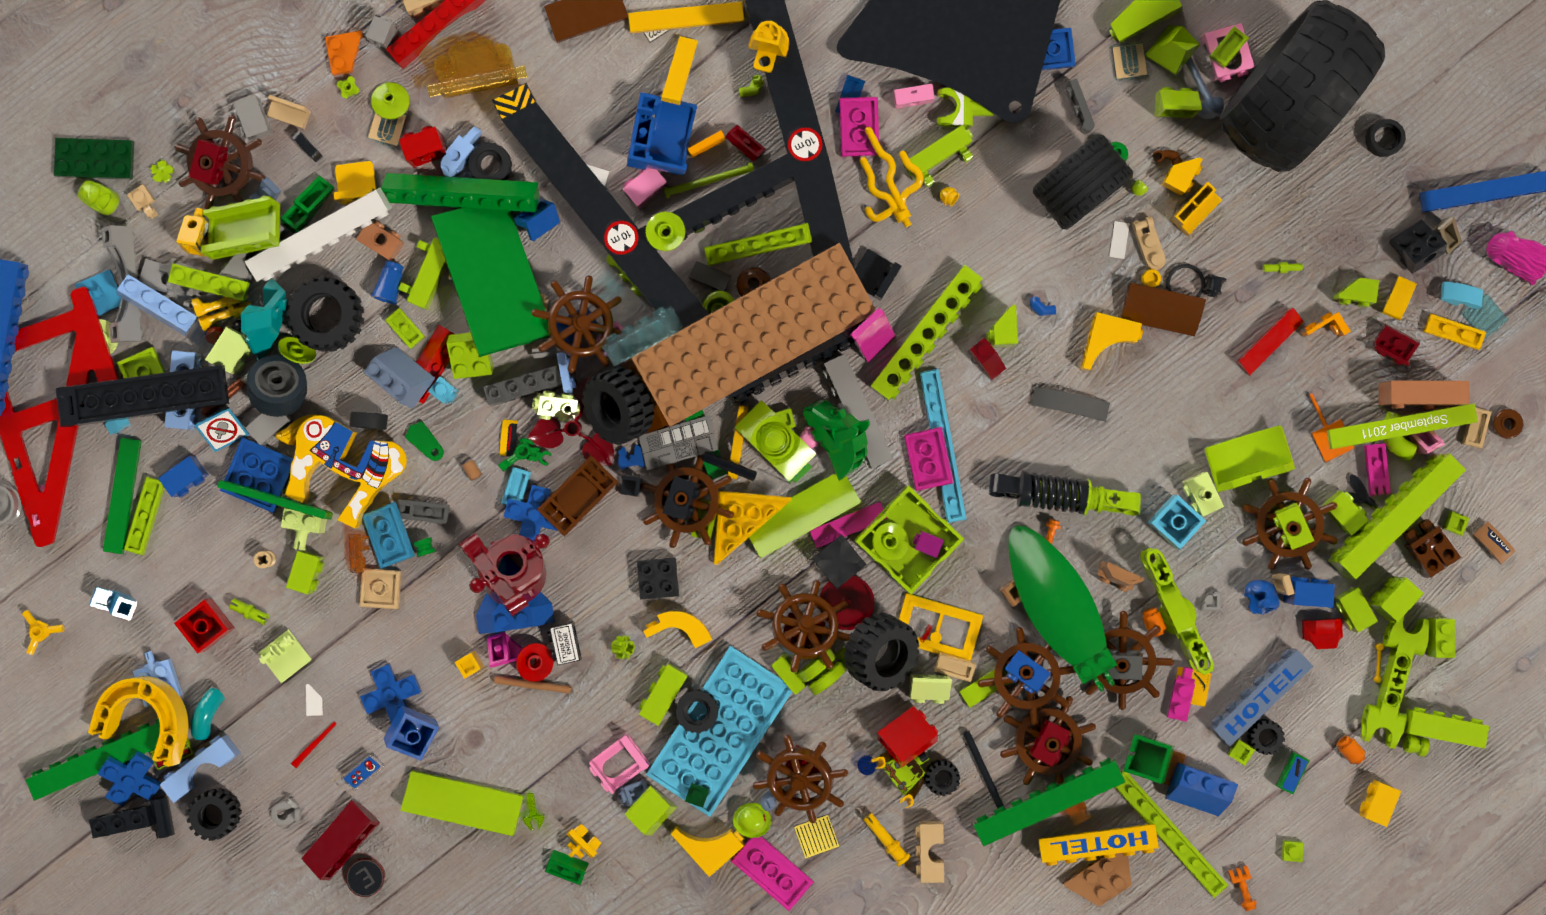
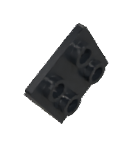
(876, 273)

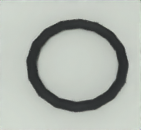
(1186, 266)

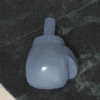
(768, 801)

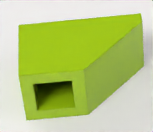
(1359, 291)

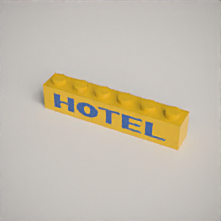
(1098, 843)

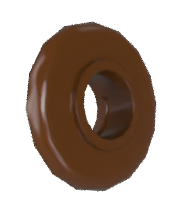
(1517, 423)

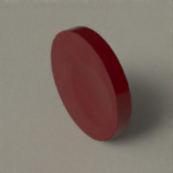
(858, 596)

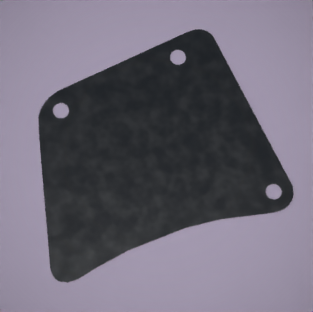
(972, 46)

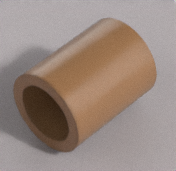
(472, 470)

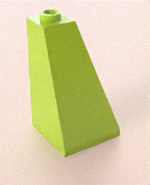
(1143, 15)

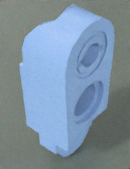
(459, 153)

